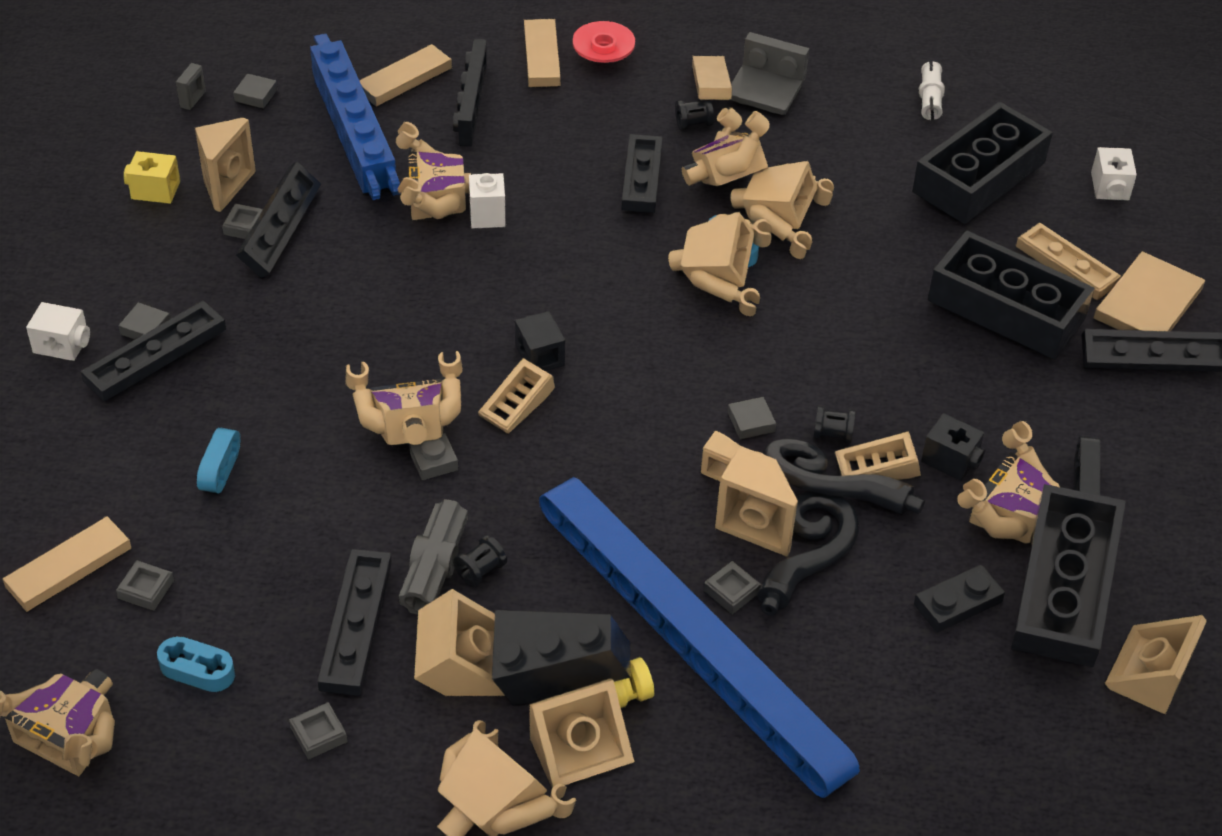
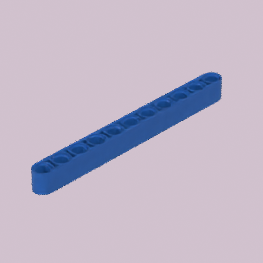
(701, 639)

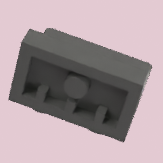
(770, 73)

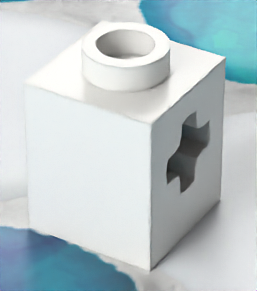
(1112, 182)
(487, 200)
(58, 331)

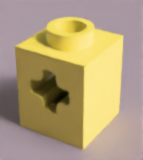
(152, 177)

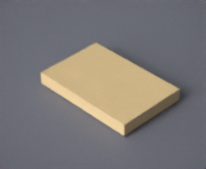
(1149, 296)

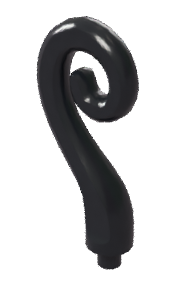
(812, 463)
(784, 576)

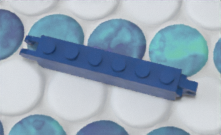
(353, 118)

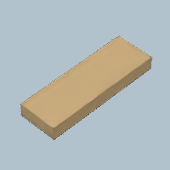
(542, 53)
(405, 74)
(711, 78)
(1068, 259)
(66, 563)

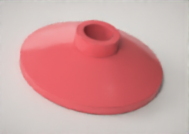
(603, 41)

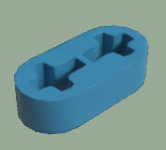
(218, 460)
(194, 667)

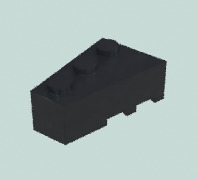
(556, 653)

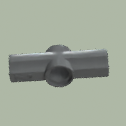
(433, 555)

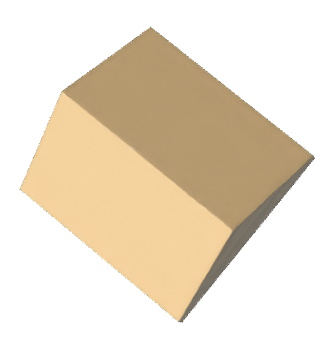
(225, 159)
(1155, 660)
(580, 733)

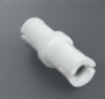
(931, 90)

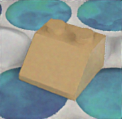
(756, 501)
(456, 647)

